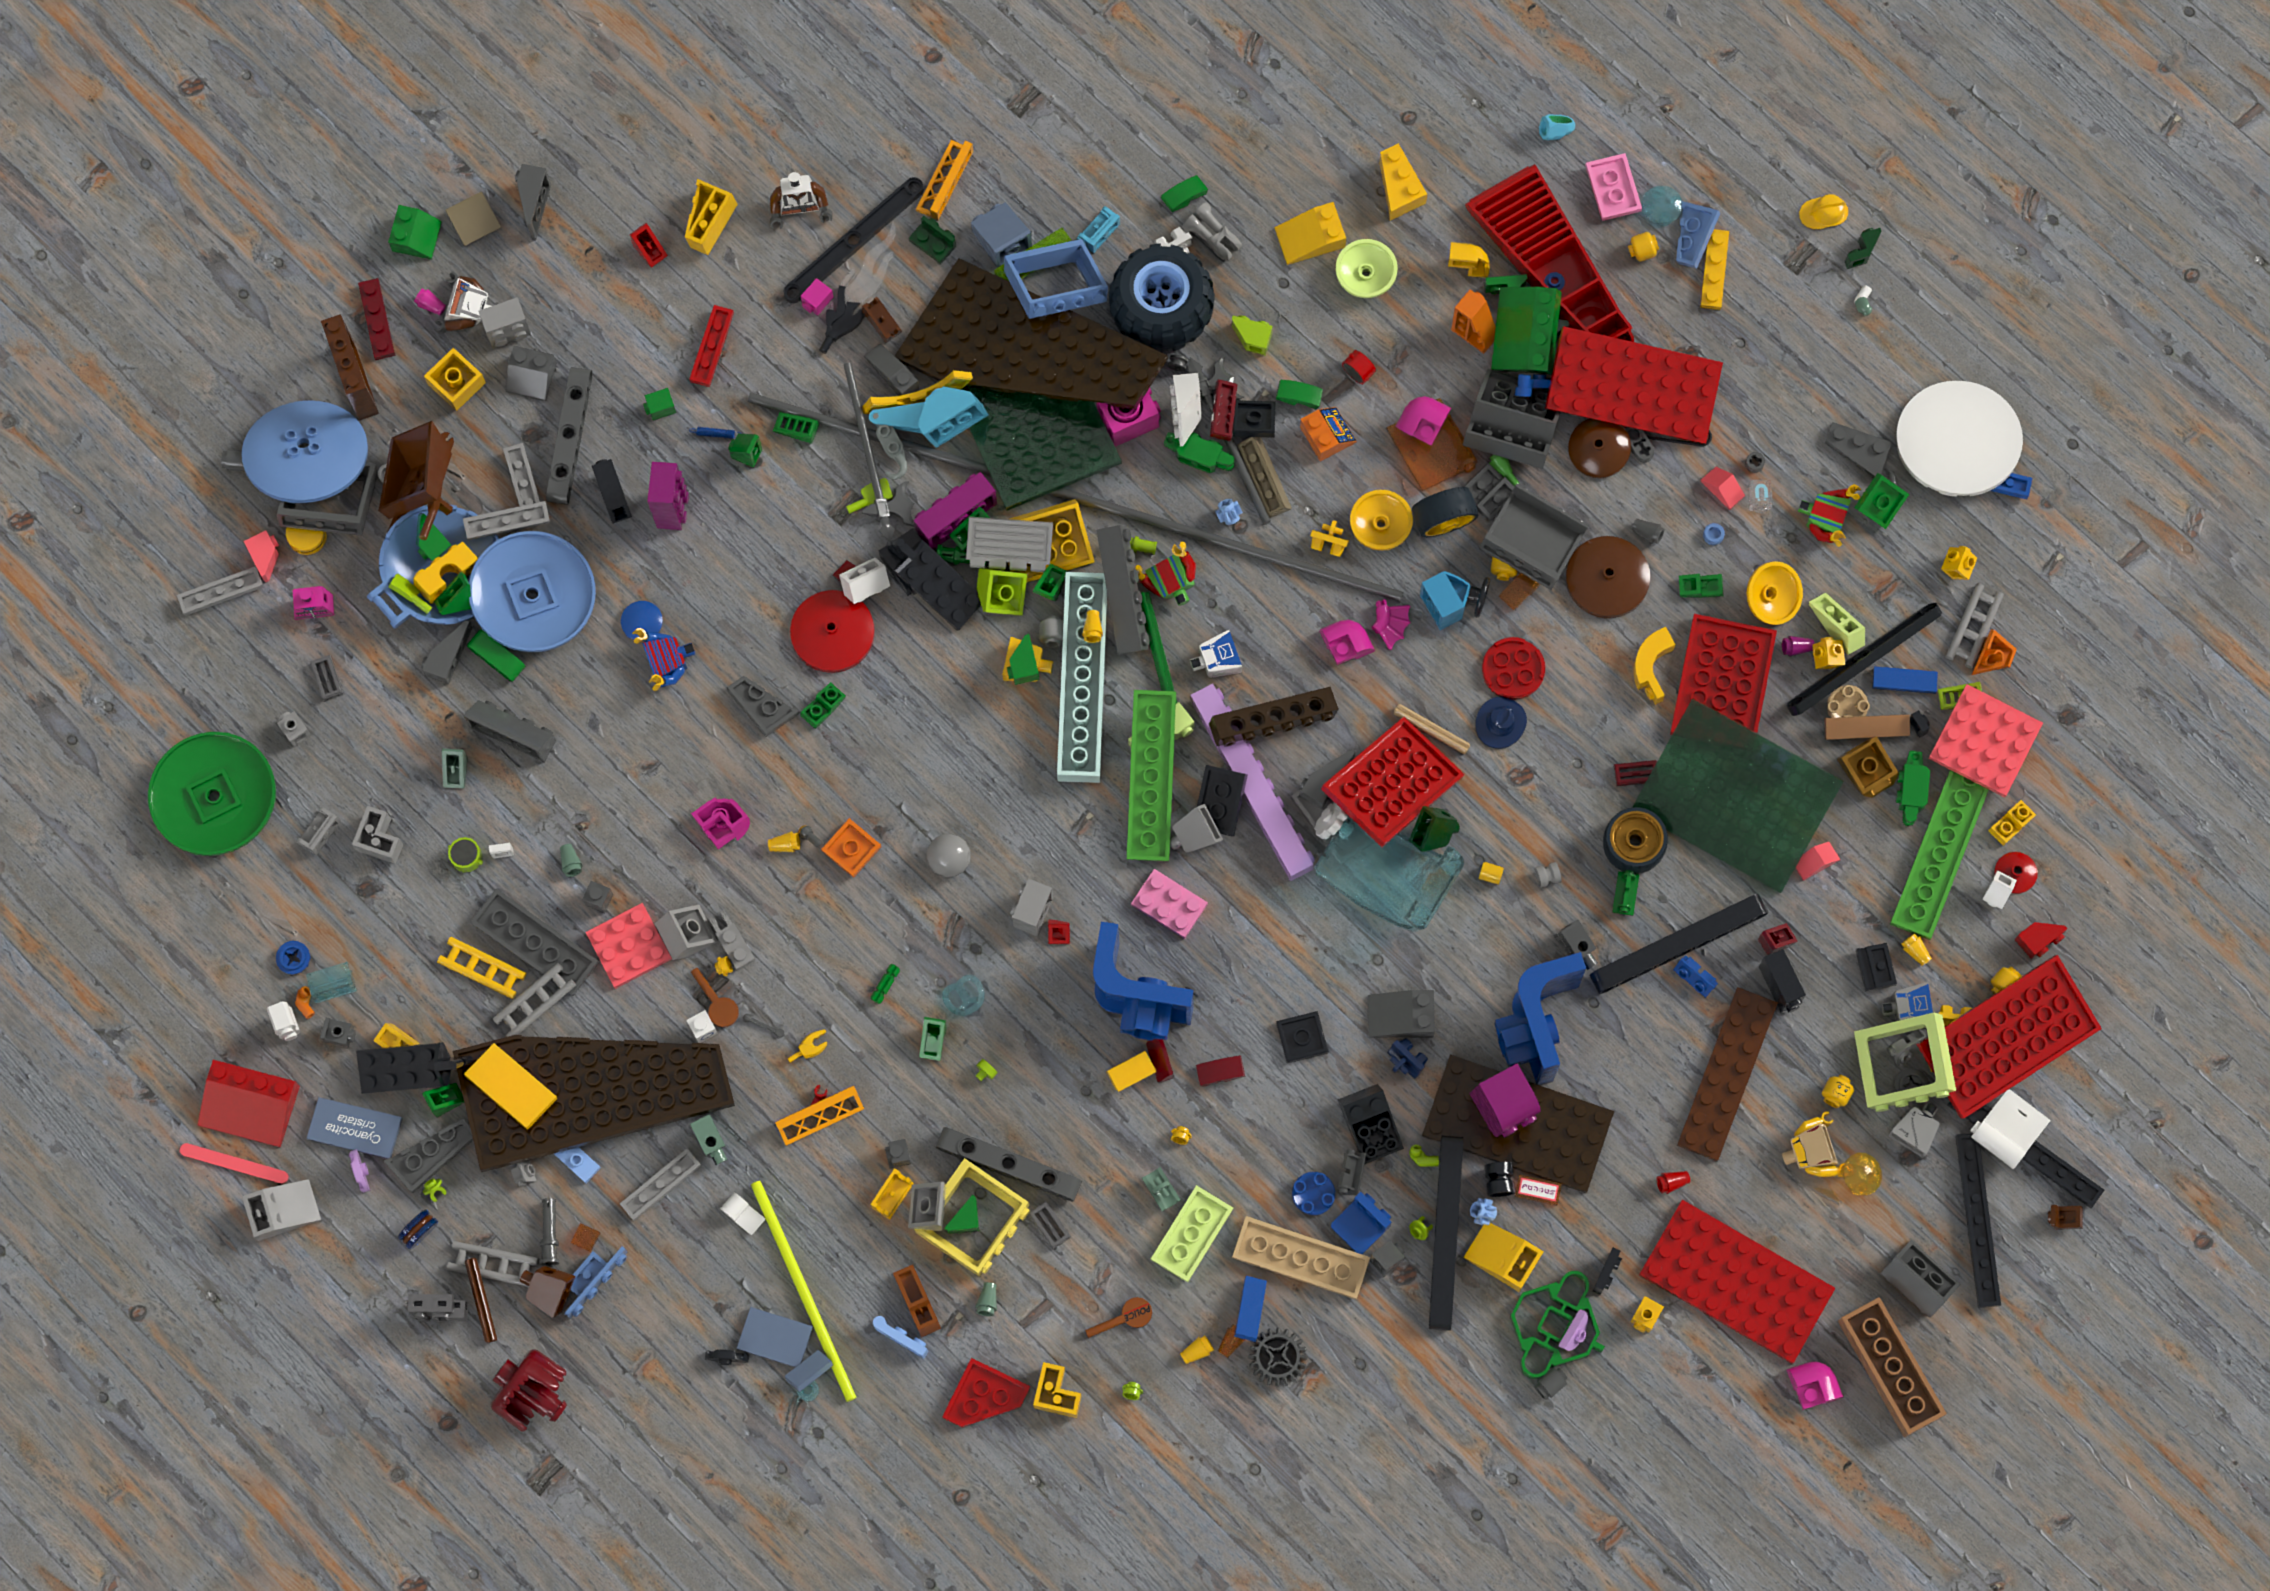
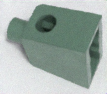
(705, 1129)

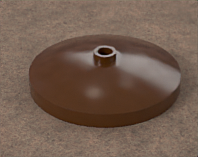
(1604, 594)

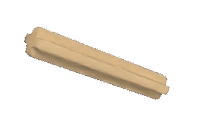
(1432, 729)

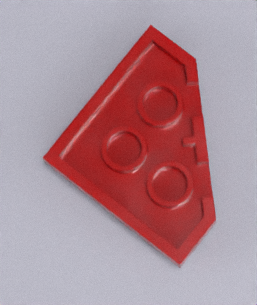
(983, 1395)

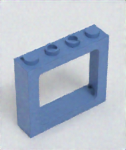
(1050, 256)

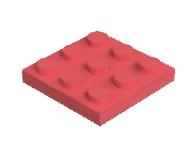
(628, 945)

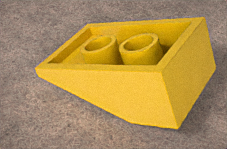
(1311, 234)

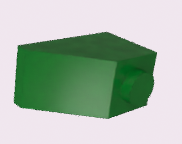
(745, 448)
(435, 542)
(1023, 663)

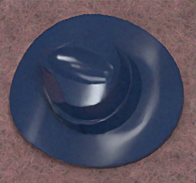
(1500, 722)

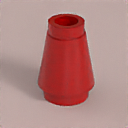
(1672, 1181)

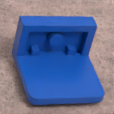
(1361, 1223)

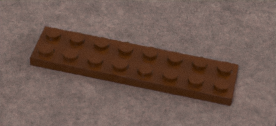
(1727, 1074)

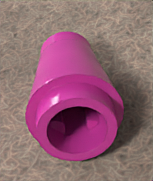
(429, 302)

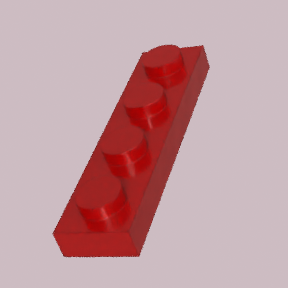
(711, 346)

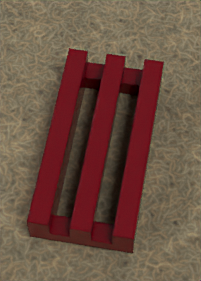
(1617, 767)

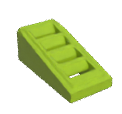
(1942, 698)

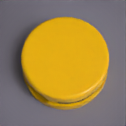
(306, 541)

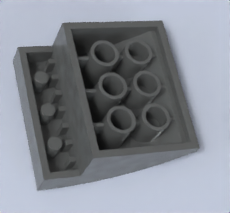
(1511, 424)

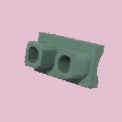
(1161, 1189)

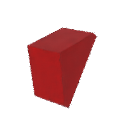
(647, 245)

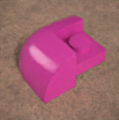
(1423, 418)
(1346, 640)
(722, 821)
(1814, 1384)

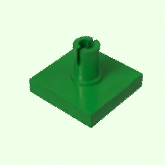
(1881, 500)

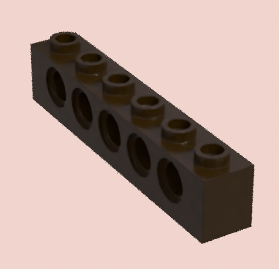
(1321, 699)

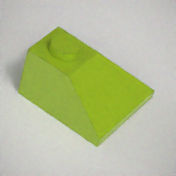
(1001, 591)

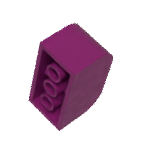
(1506, 1101)

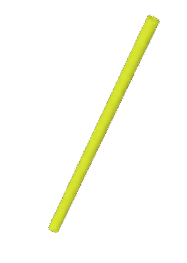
(803, 1290)

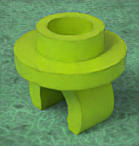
(432, 1186)
(1419, 1230)

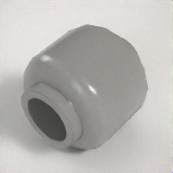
(1051, 632)

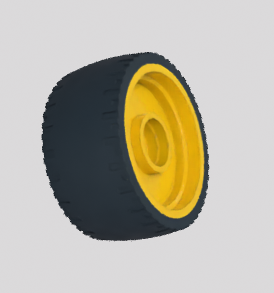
(1445, 512)

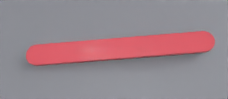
(234, 1163)

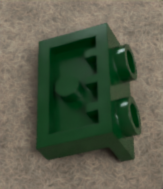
(933, 239)

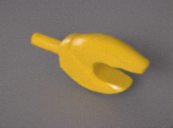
(807, 1048)

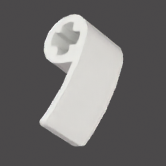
(742, 1213)

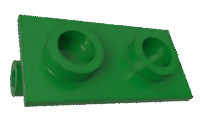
(1625, 893)

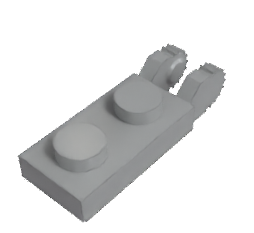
(732, 942)

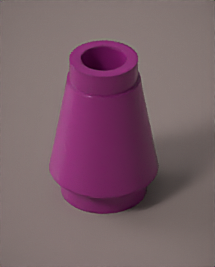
(1796, 645)

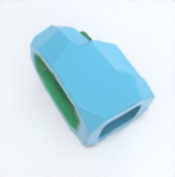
(1555, 126)

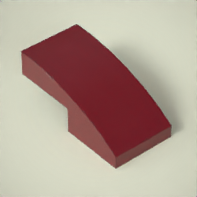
(1220, 1070)

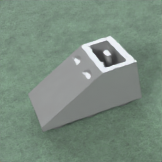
(281, 1209)

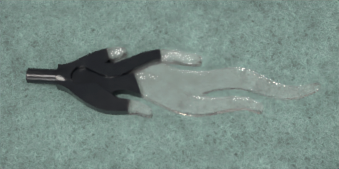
(851, 296)

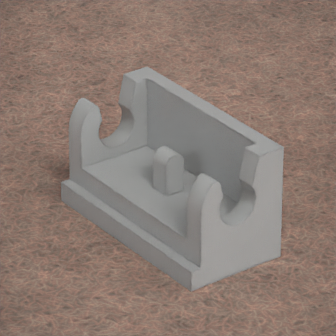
(319, 831)

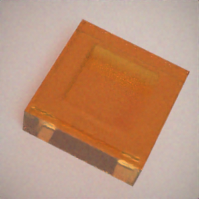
(585, 1237)

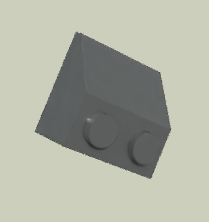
(530, 373)

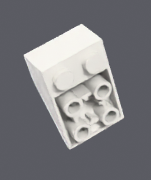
(1185, 405)

